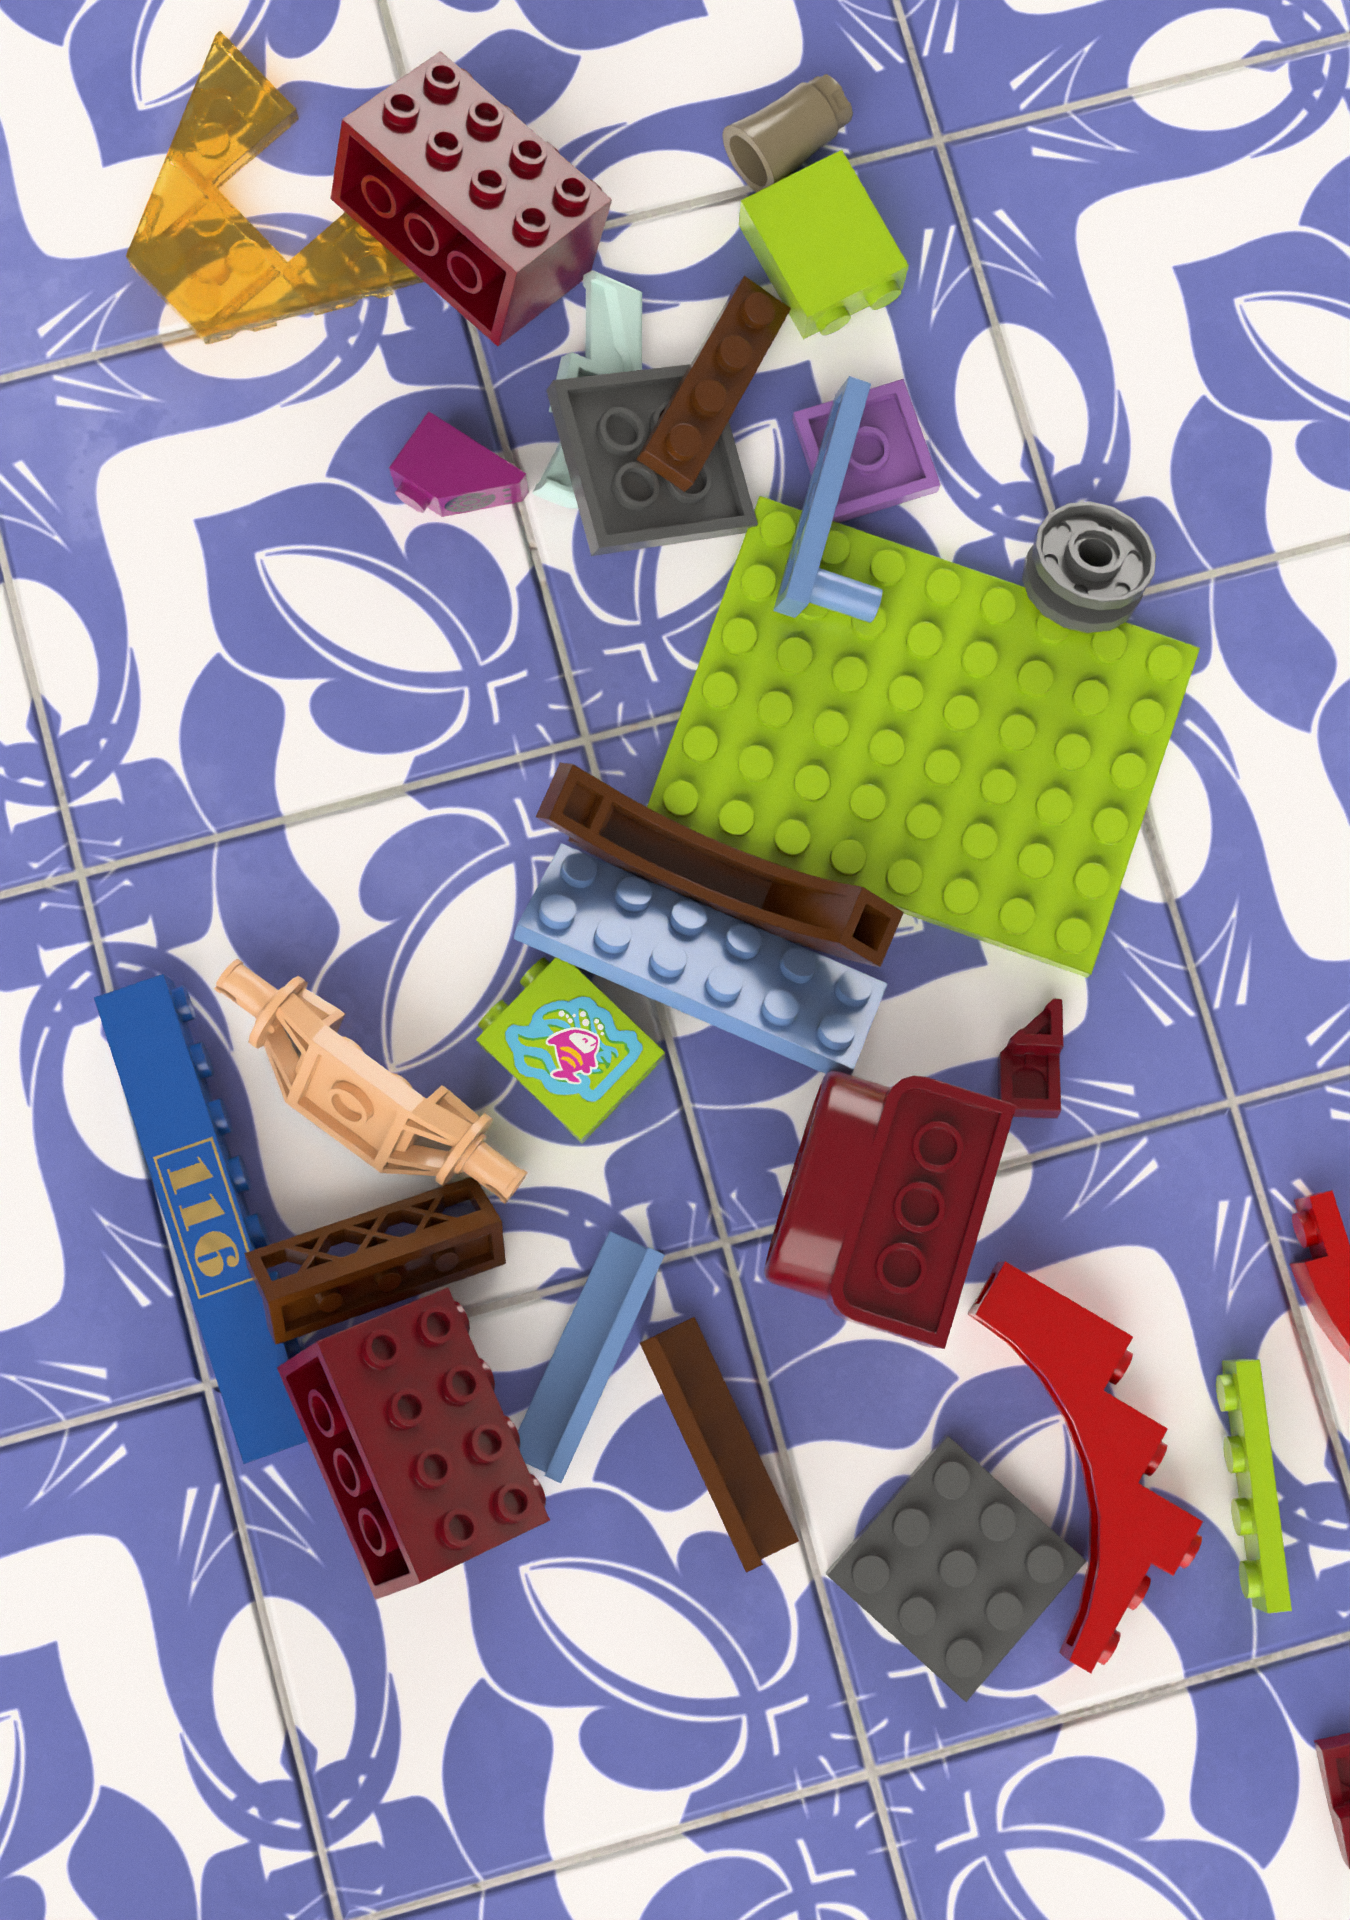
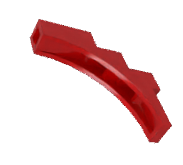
(1116, 1445)

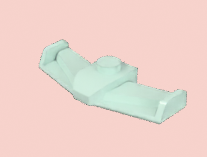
(610, 347)

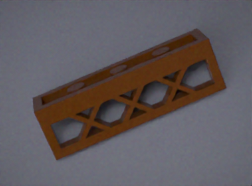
(384, 1267)
(719, 1443)

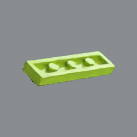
(1257, 1509)

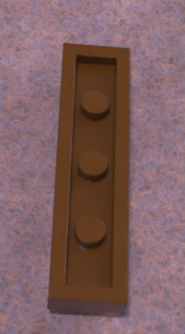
(713, 384)

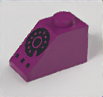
(453, 472)

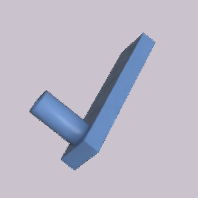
(802, 578)

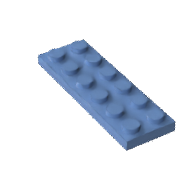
(701, 961)

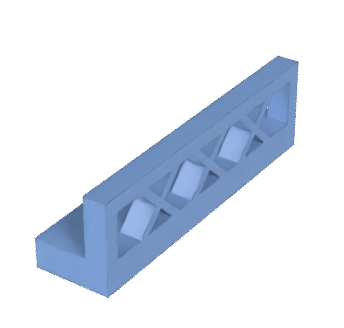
(586, 1354)

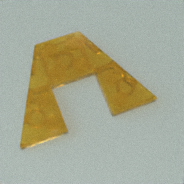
(208, 255)

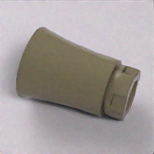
(786, 131)

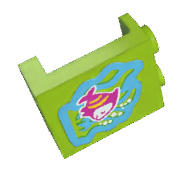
(569, 1046)

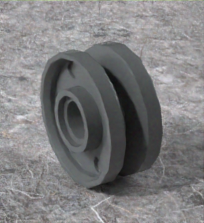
(1088, 567)

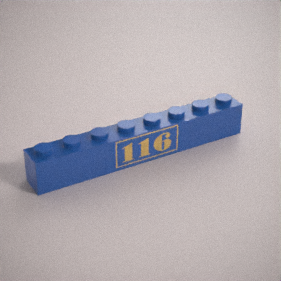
(202, 1204)

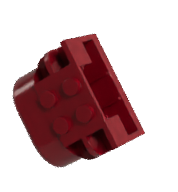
(889, 1201)

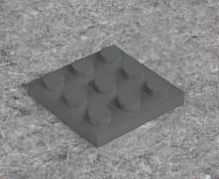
(620, 499)
(955, 1567)

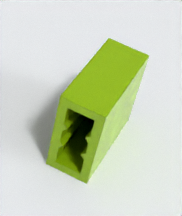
(823, 245)

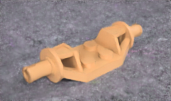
(356, 1097)

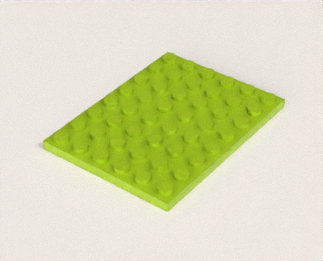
(933, 755)

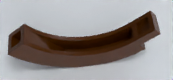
(777, 899)

